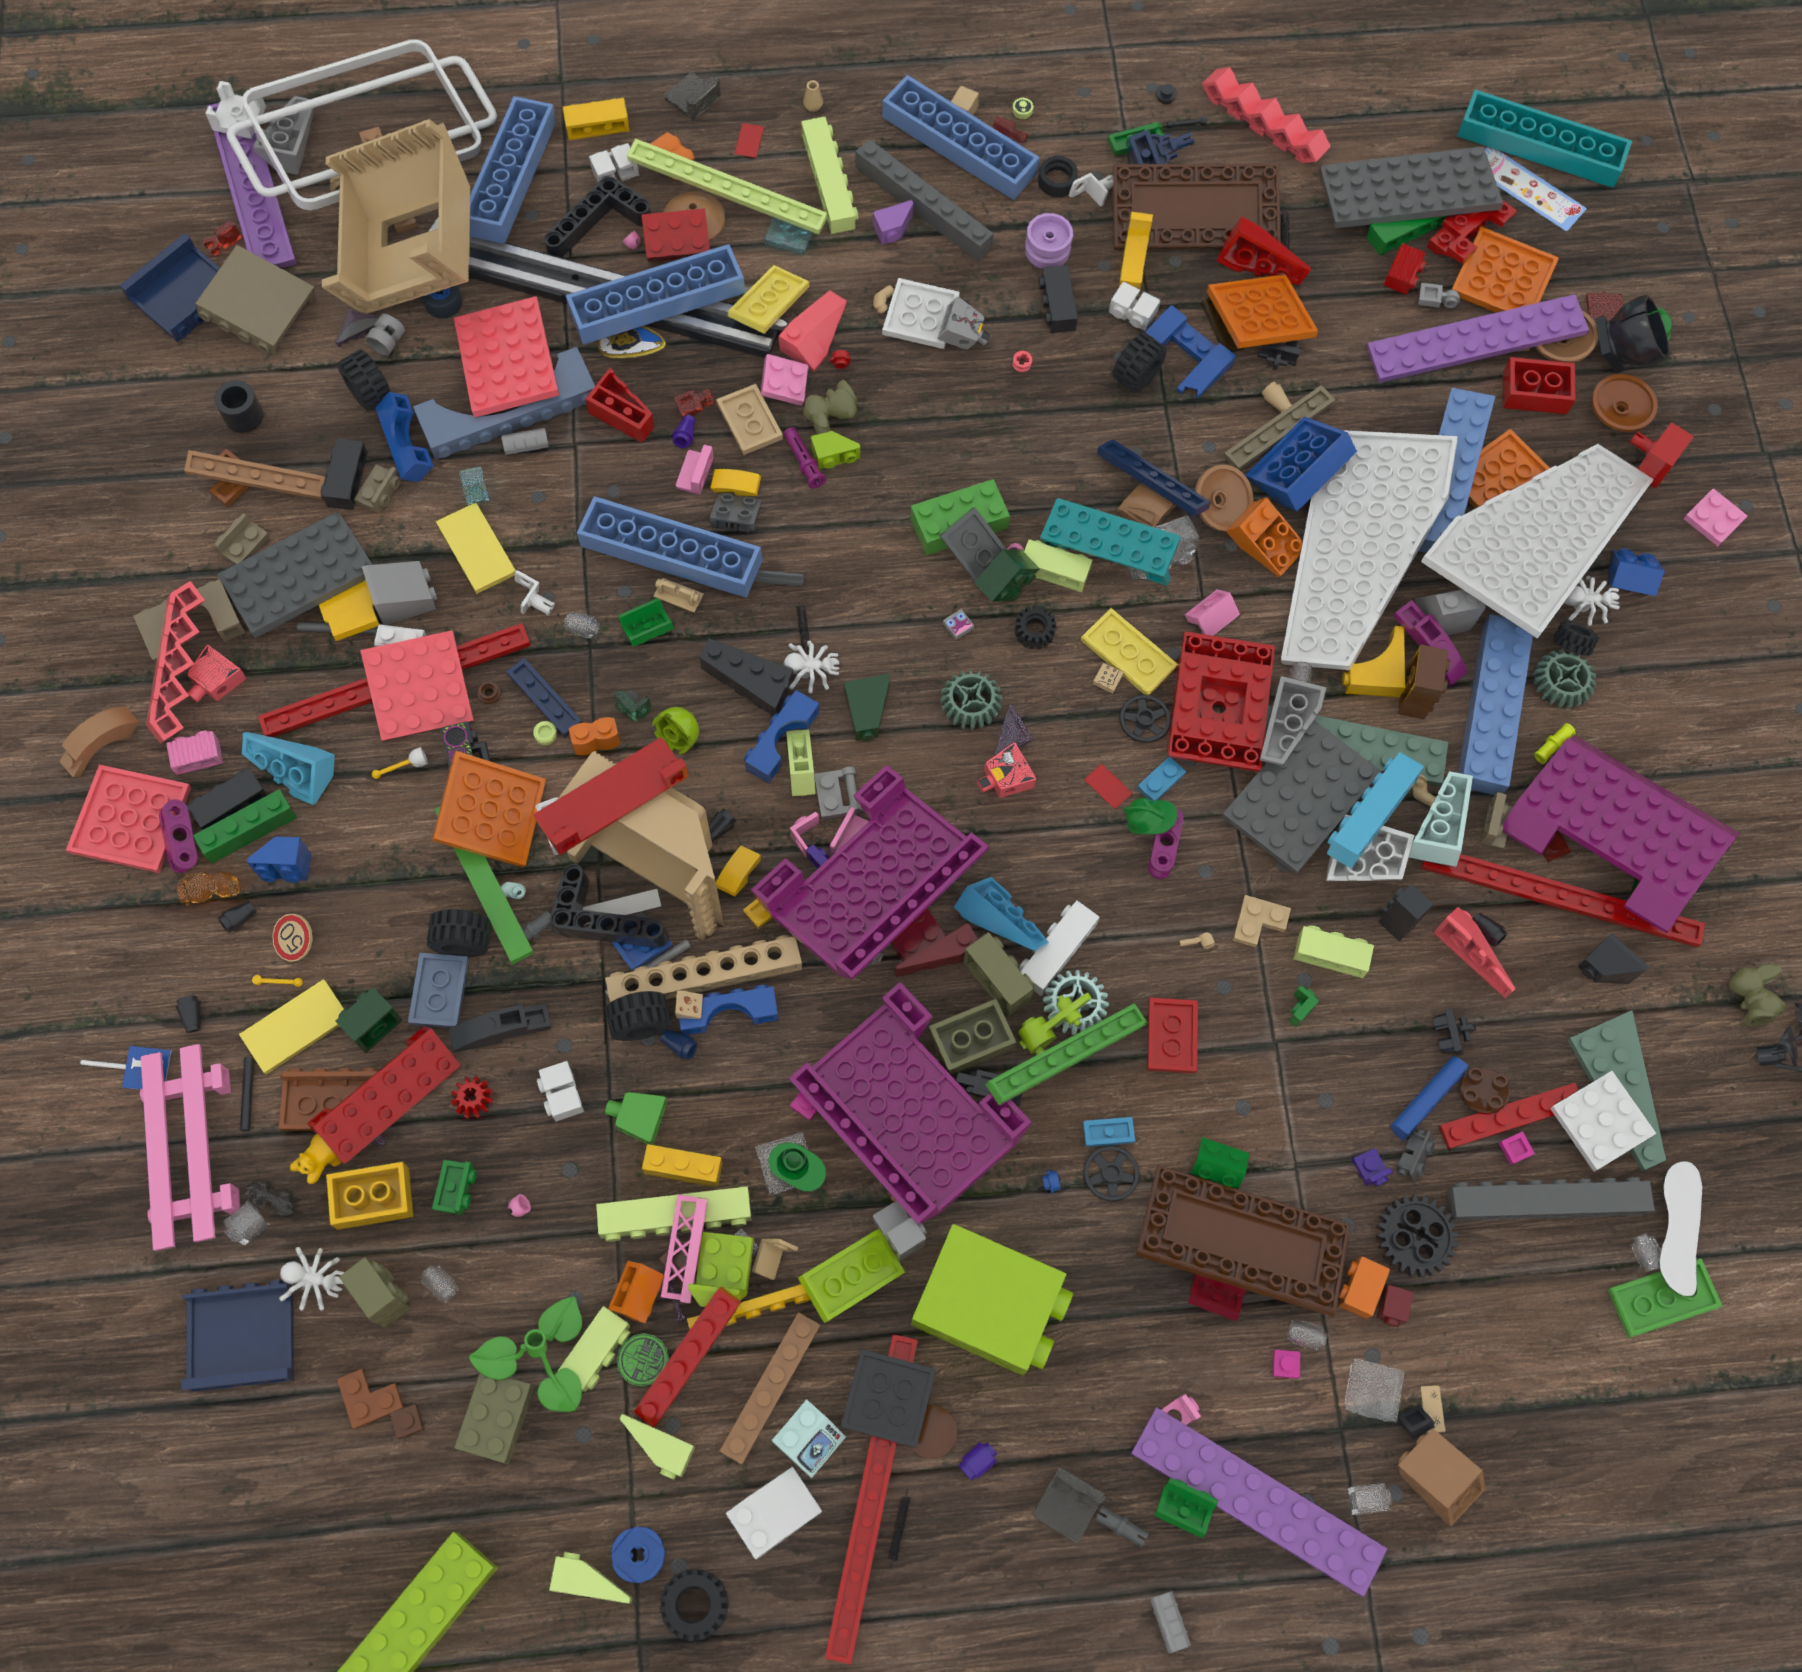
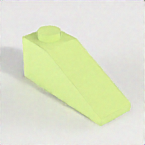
(800, 762)
(663, 1449)
(582, 1579)

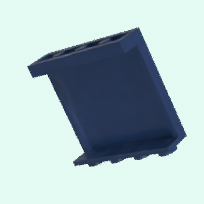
(171, 286)
(239, 1337)

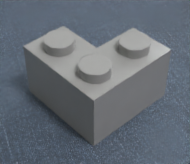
(900, 1230)

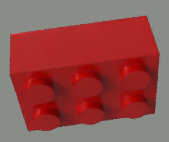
(675, 234)
(1539, 385)

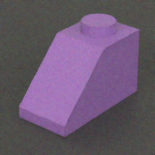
(892, 221)

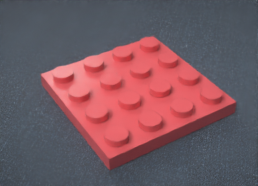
(417, 685)
(123, 819)

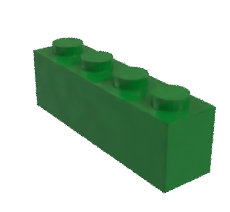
(1391, 235)
(245, 826)

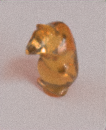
(200, 886)

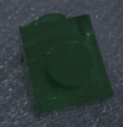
(626, 705)

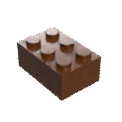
(1424, 682)

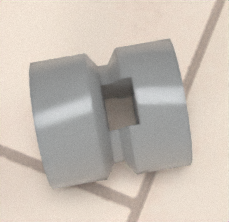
(385, 334)

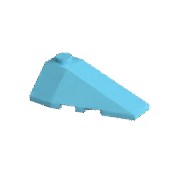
(297, 766)

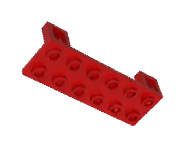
(611, 795)
(385, 1095)

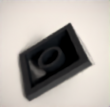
(1612, 963)

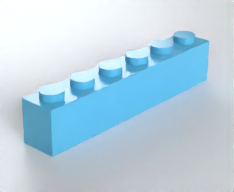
(1374, 810)

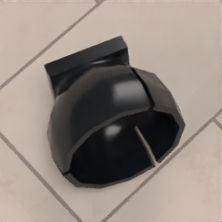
(1633, 335)

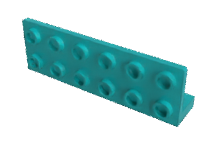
(1111, 539)

